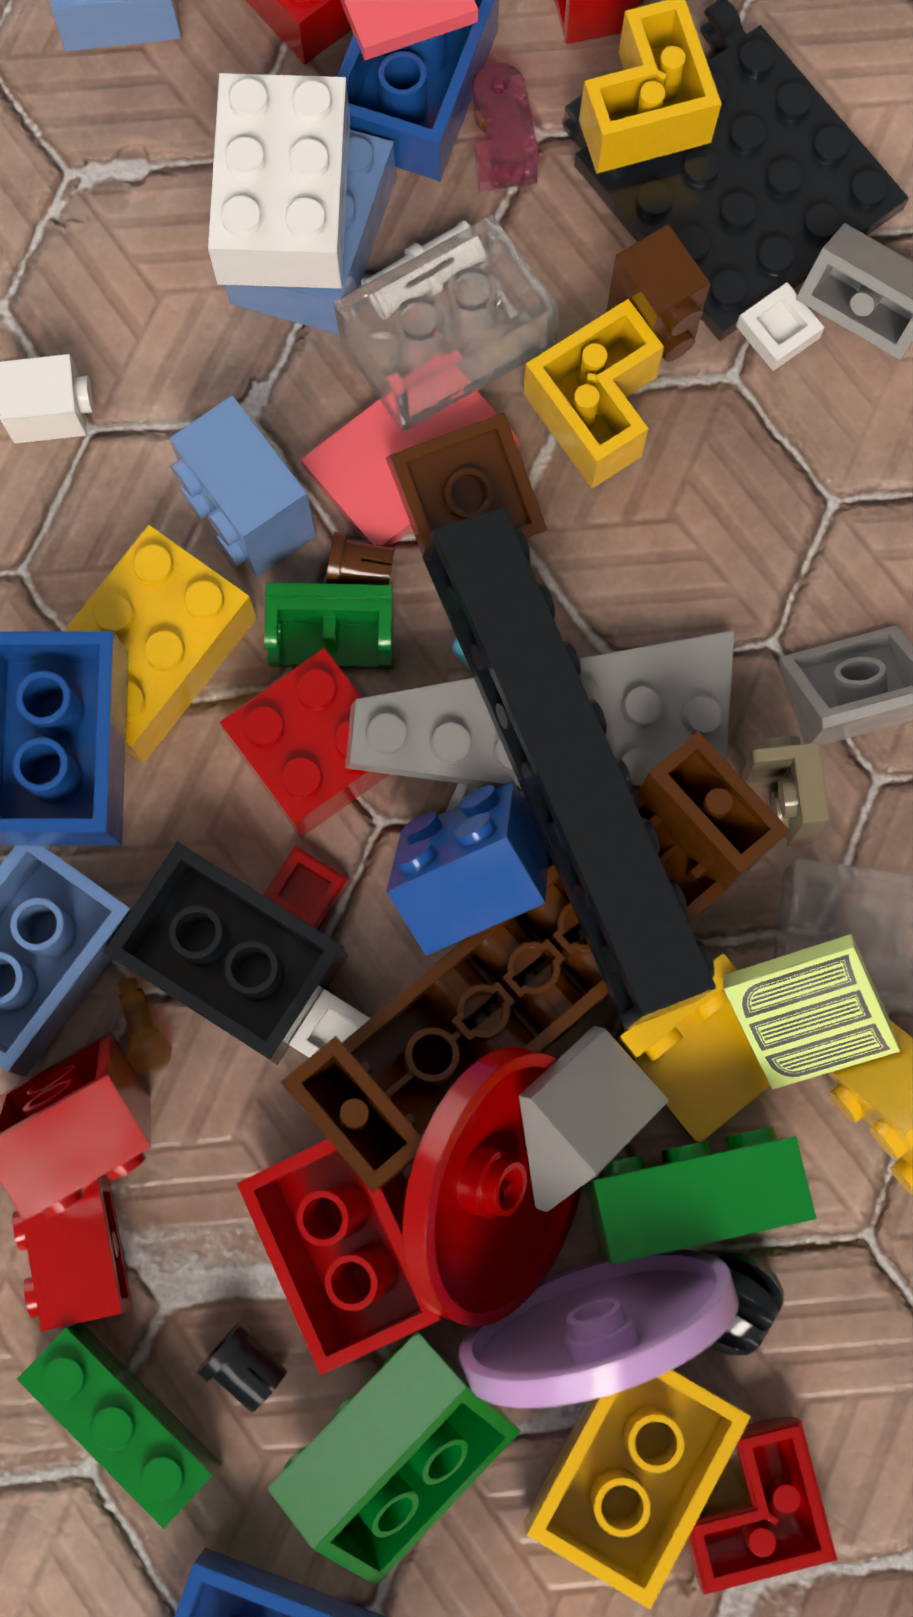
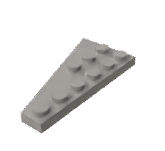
(647, 694)

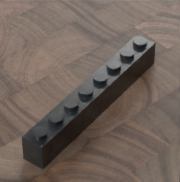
(568, 769)

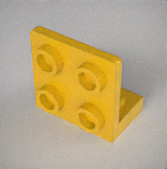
(699, 1059)

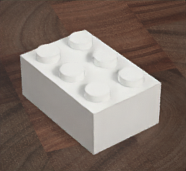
(279, 180)

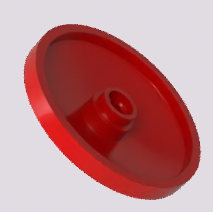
(469, 1202)

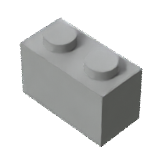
(863, 290)

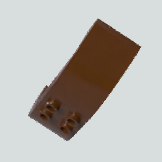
(520, 978)

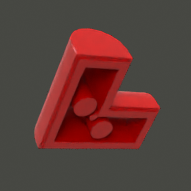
(781, 1526)

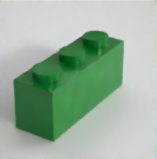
(120, 1422)

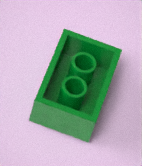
(699, 1196)
(391, 1461)

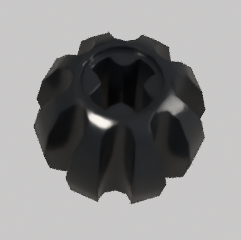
(759, 1304)

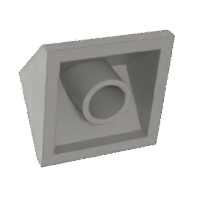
(851, 685)
(583, 1114)

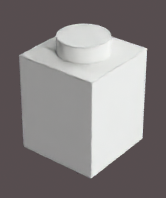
(44, 398)

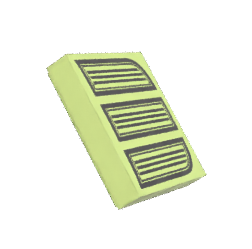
(811, 1012)

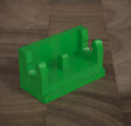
(344, 619)

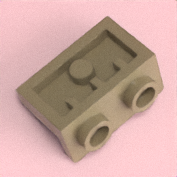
(800, 782)

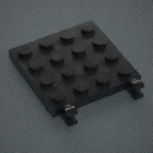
(764, 188)

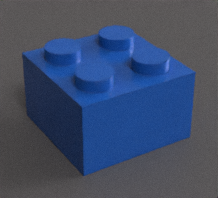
(469, 867)

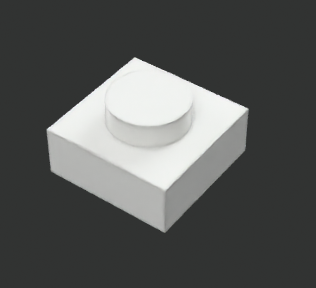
(779, 326)
(326, 1020)

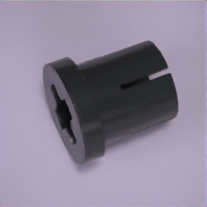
(243, 1367)

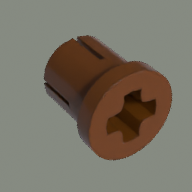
(358, 562)

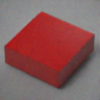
(307, 888)

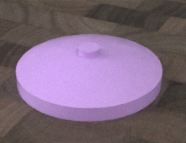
(601, 1330)

